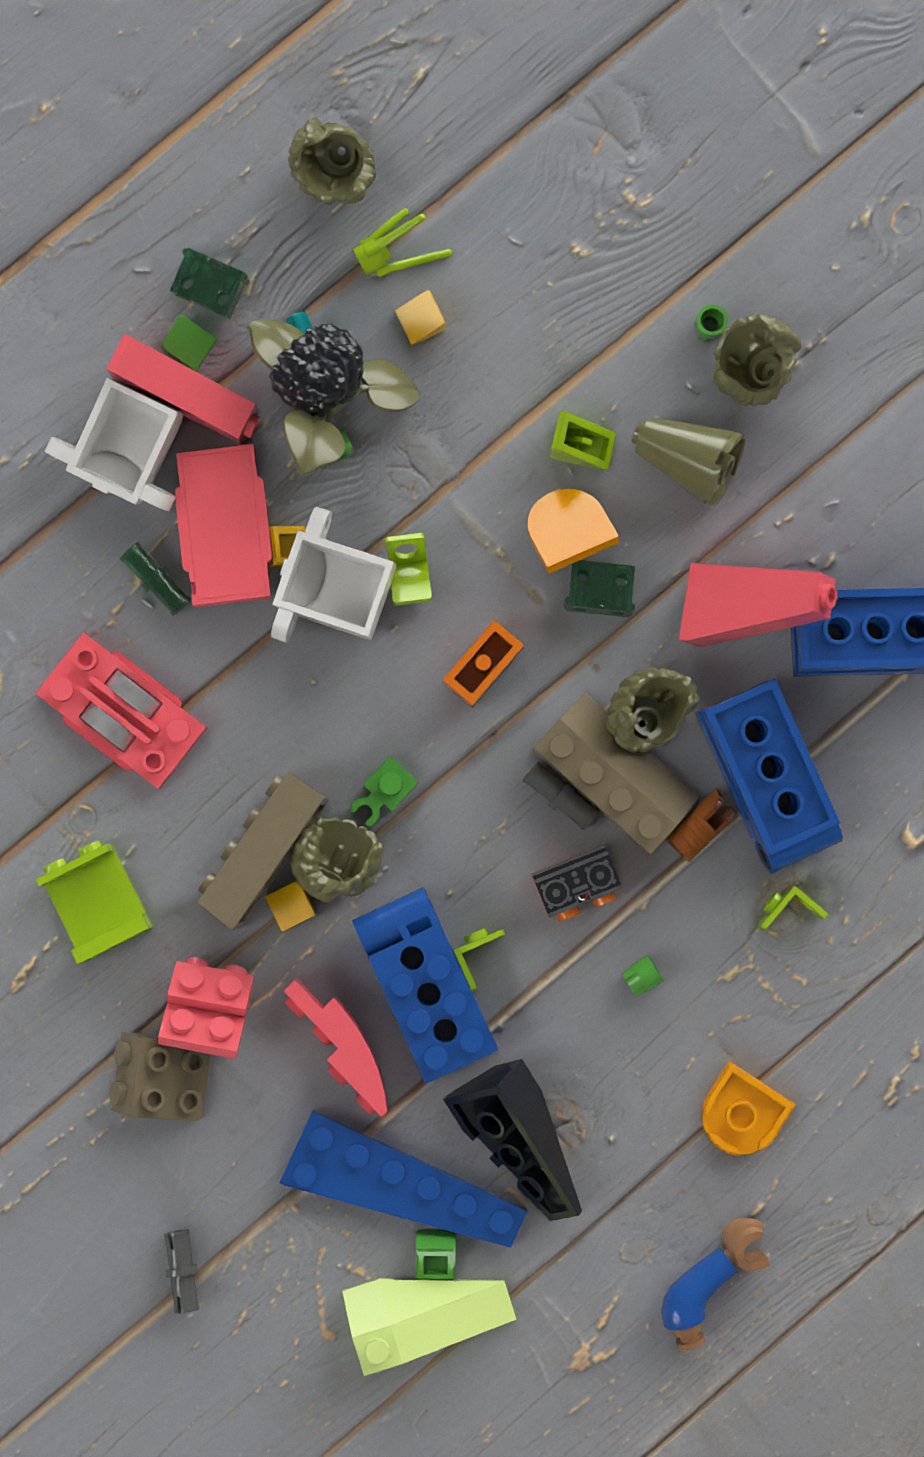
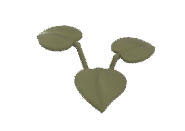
(314, 439)

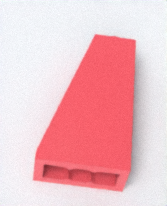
(184, 390)
(749, 601)

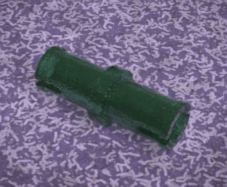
(155, 579)

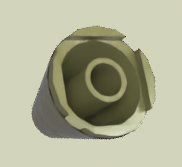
(691, 455)

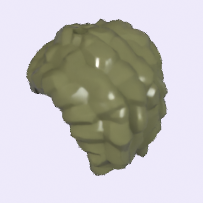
(325, 169)
(755, 359)
(650, 708)
(335, 858)

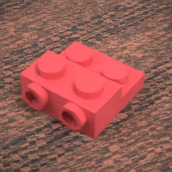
(206, 1008)

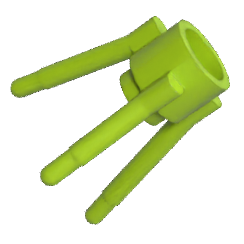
(373, 250)

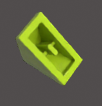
(582, 442)

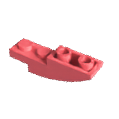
(354, 1058)

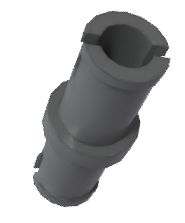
(560, 795)
(181, 1271)

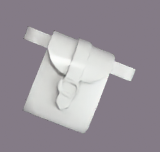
(123, 445)
(330, 584)

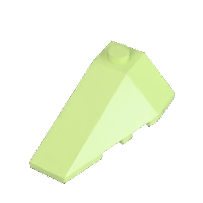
(412, 1318)

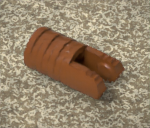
(695, 831)

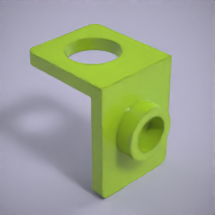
(411, 575)
(777, 902)
(474, 940)

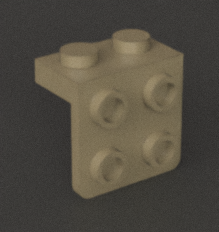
(158, 1080)

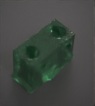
(210, 282)
(601, 592)

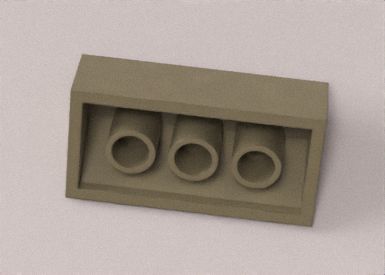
(625, 786)
(262, 851)

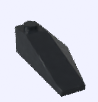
(514, 1123)

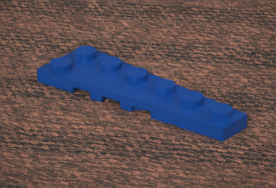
(373, 1175)

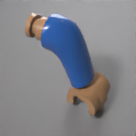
(687, 1297)

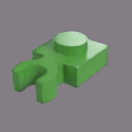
(387, 786)

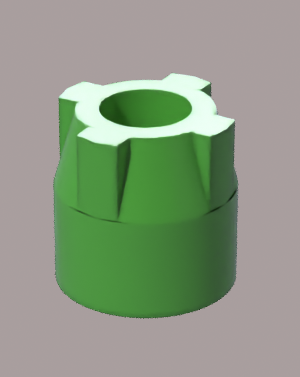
(714, 313)
(642, 976)

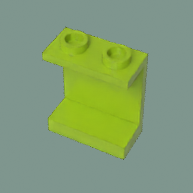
(95, 900)

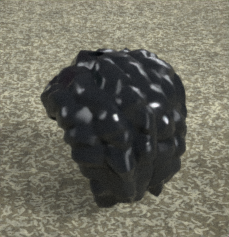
(319, 370)

